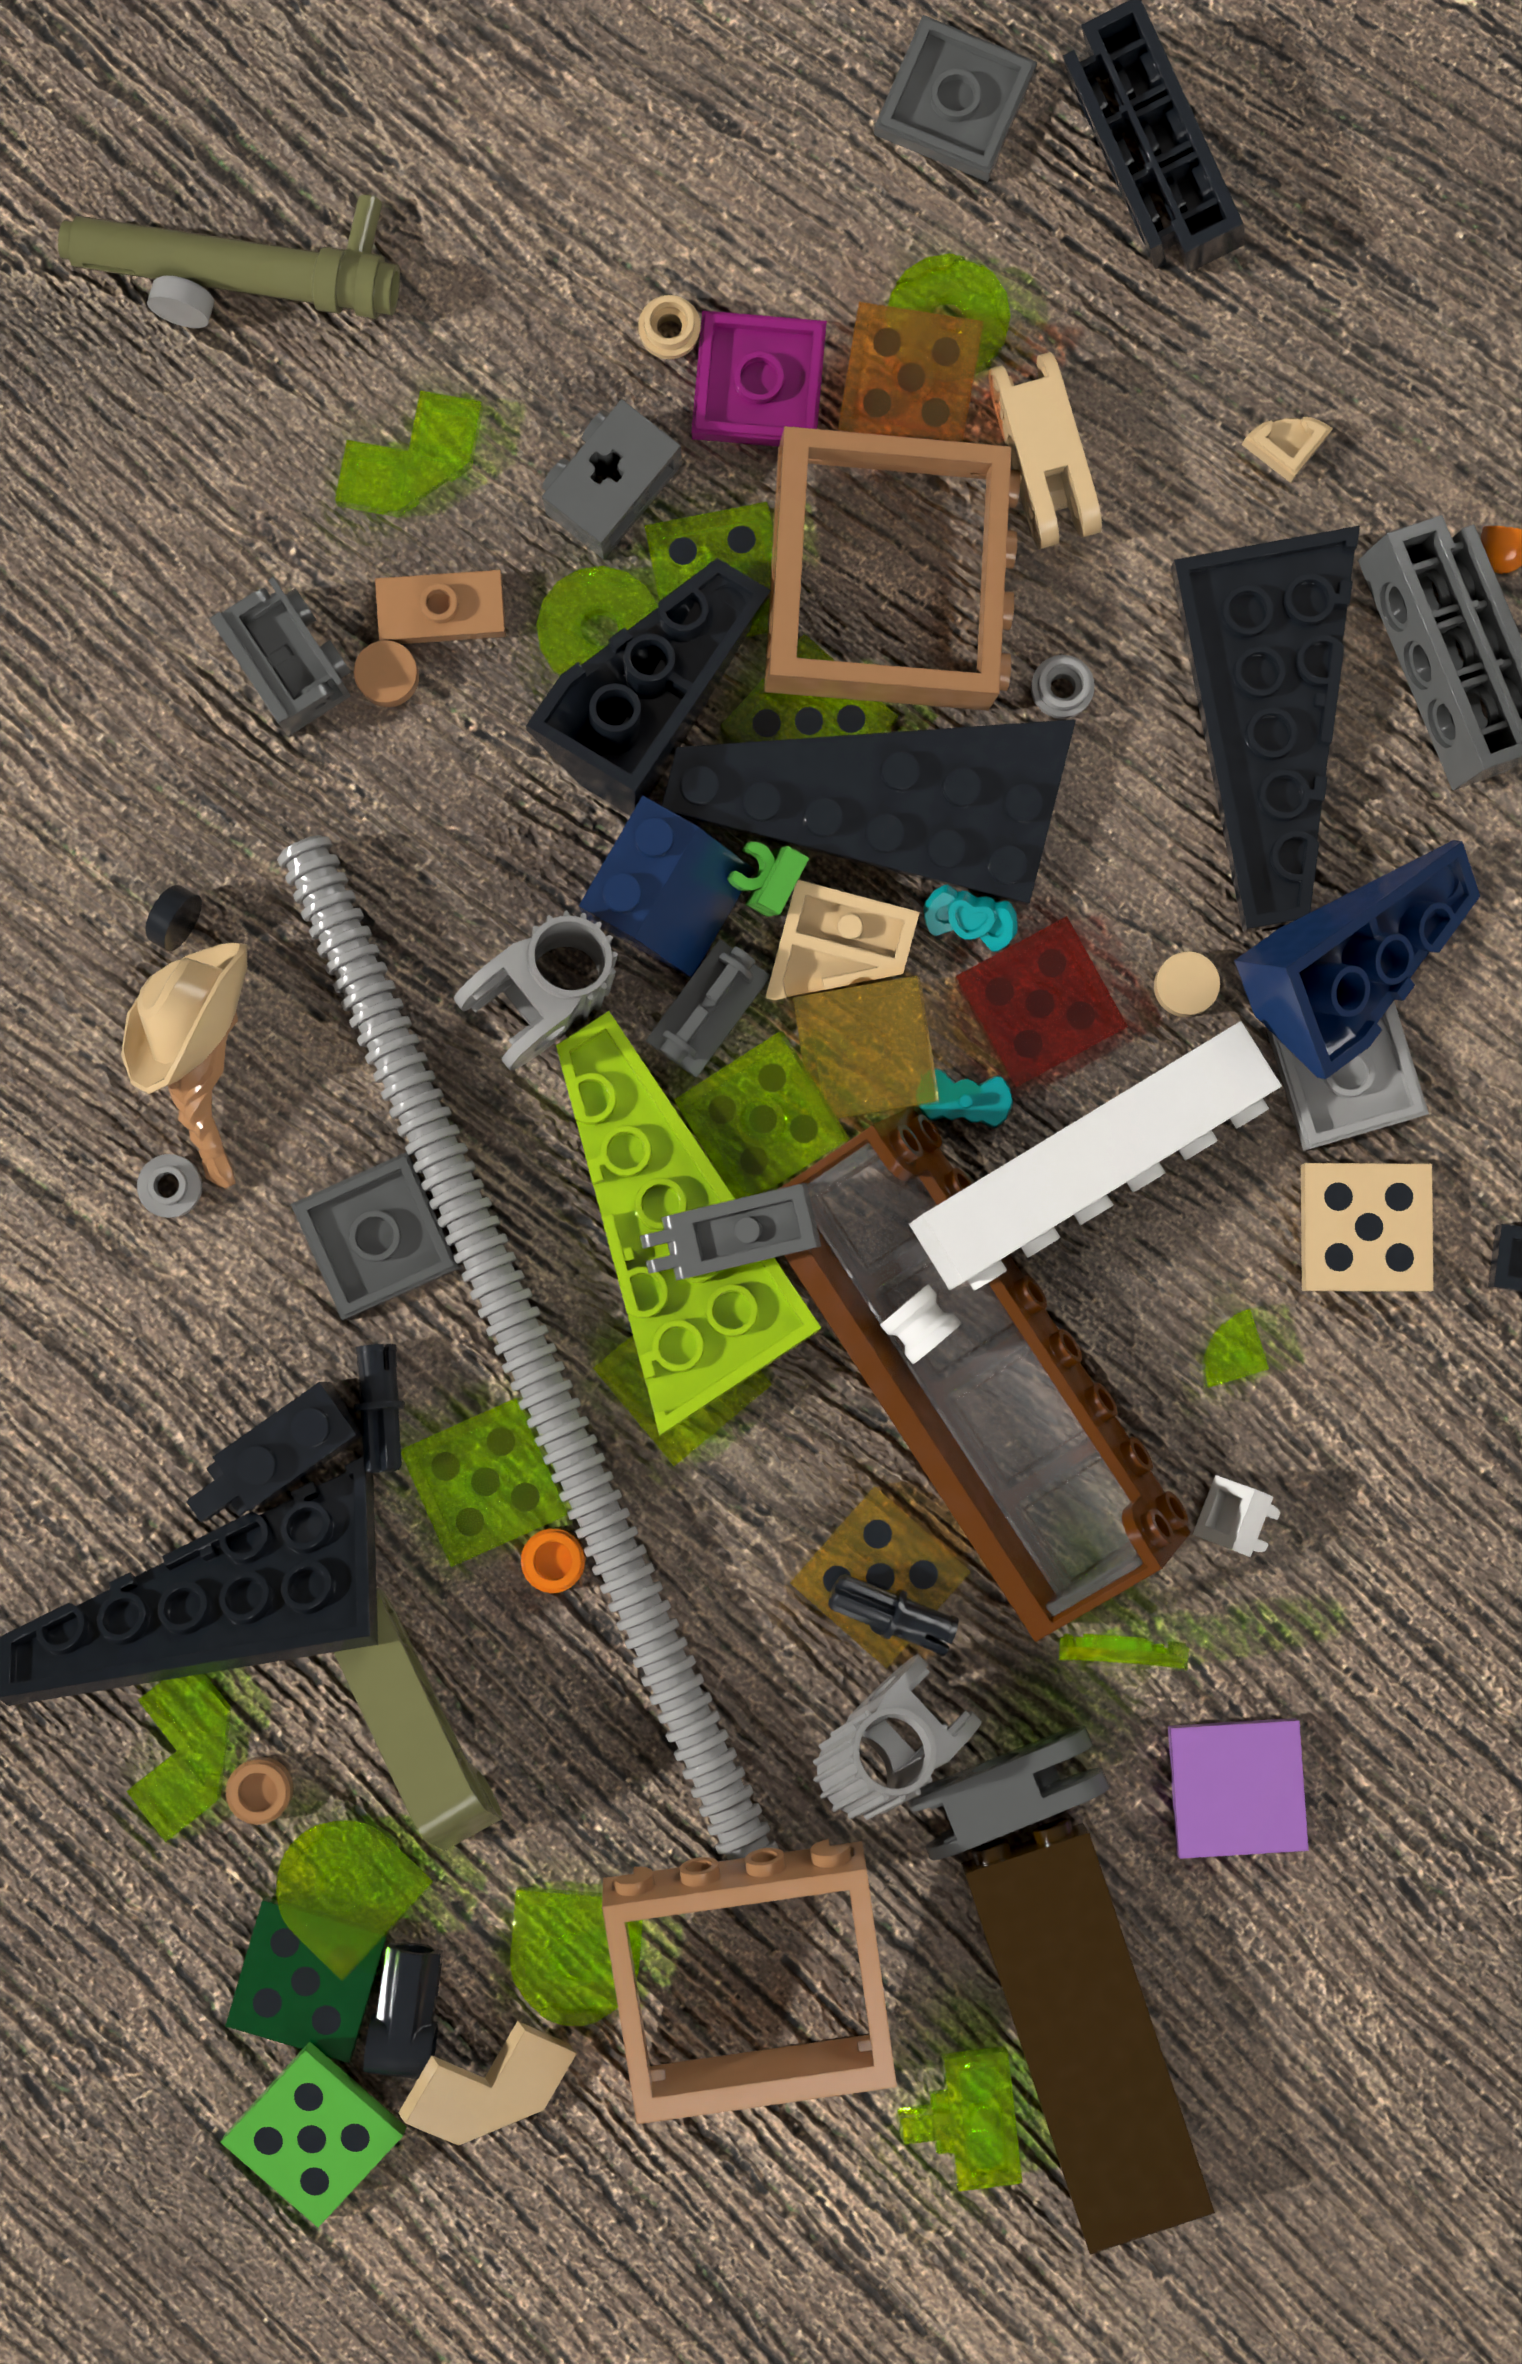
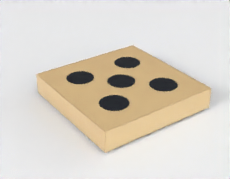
(1367, 1227)

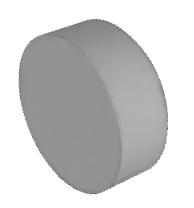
(180, 301)

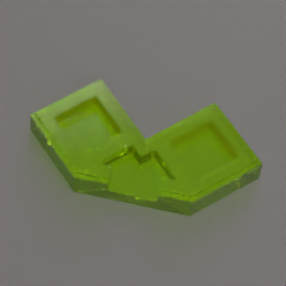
(396, 479)
(191, 1779)

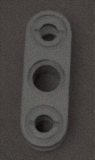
(1009, 1792)

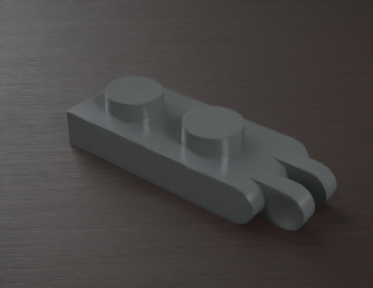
(735, 1232)

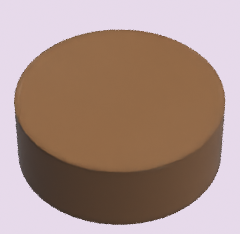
(386, 673)
(259, 1790)

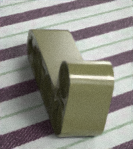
(436, 1782)

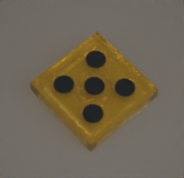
(885, 1550)

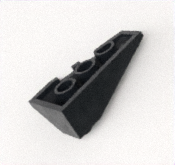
(639, 696)

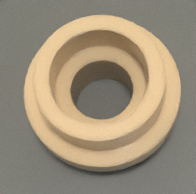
(669, 309)

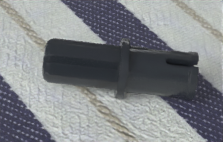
(379, 1407)
(893, 1614)

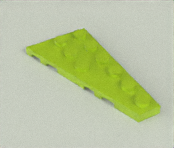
(644, 1164)

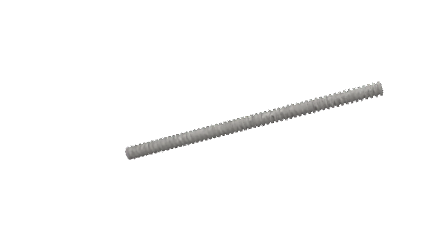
(524, 1347)

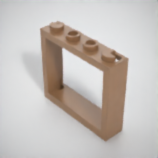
(882, 682)
(761, 2075)

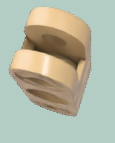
(1046, 451)

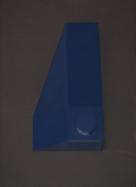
(1344, 964)

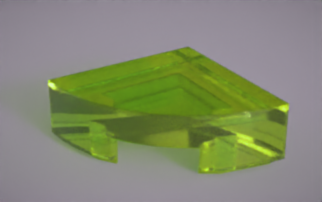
(1233, 1351)

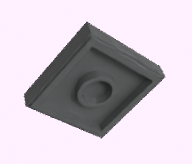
(955, 98)
(375, 1236)

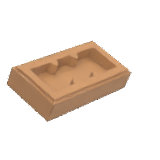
(441, 607)

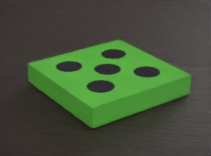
(313, 2134)

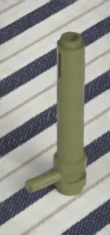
(324, 278)

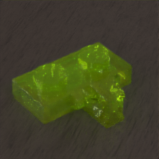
(971, 2119)

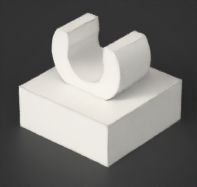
(1235, 1516)

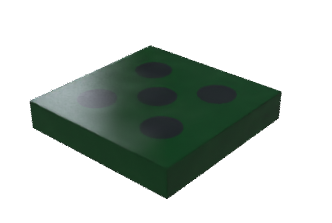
(294, 1996)

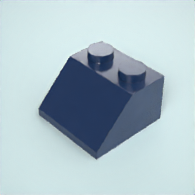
(665, 887)

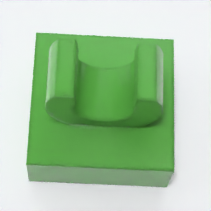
(774, 880)

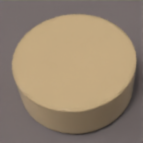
(1187, 984)

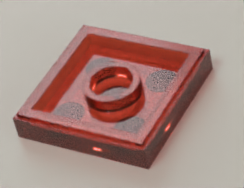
(1040, 1002)

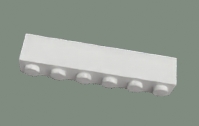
(1095, 1156)

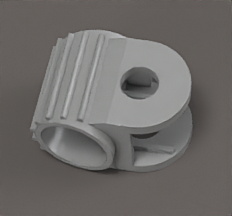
(543, 1006)
(907, 1771)

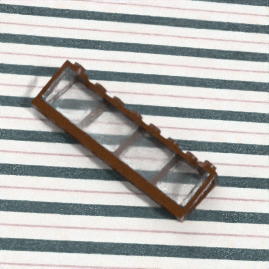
(999, 1405)

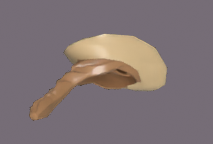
(180, 1037)

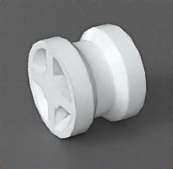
(920, 1324)

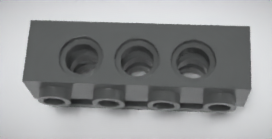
(1425, 637)

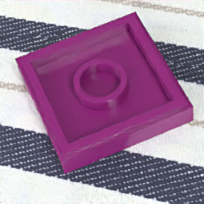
(757, 377)

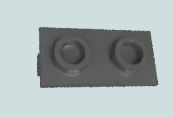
(708, 1007)

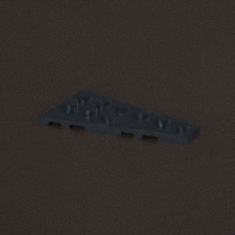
(1266, 679)
(919, 802)

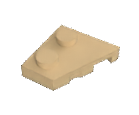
(838, 941)

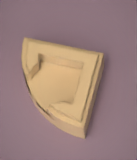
(1287, 443)

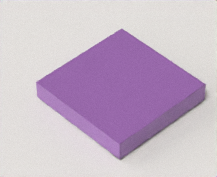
(1238, 1788)

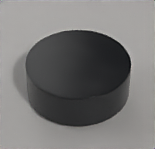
(173, 917)

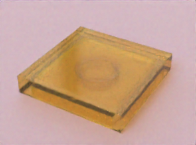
(868, 1047)

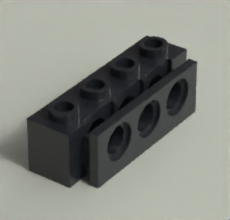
(1166, 132)

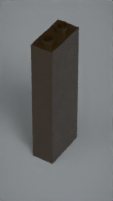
(1086, 2035)

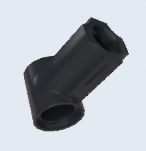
(404, 2028)

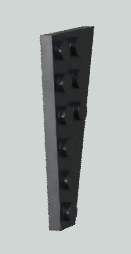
(230, 1600)

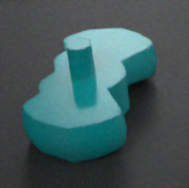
(971, 917)
(965, 1099)

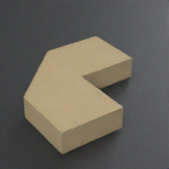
(467, 2106)

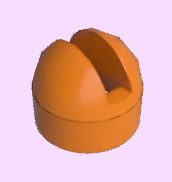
(1503, 547)

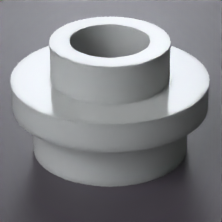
(1066, 668)
(189, 1186)

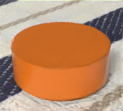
(553, 1560)

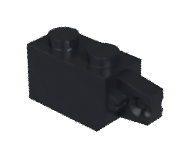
(278, 1453)

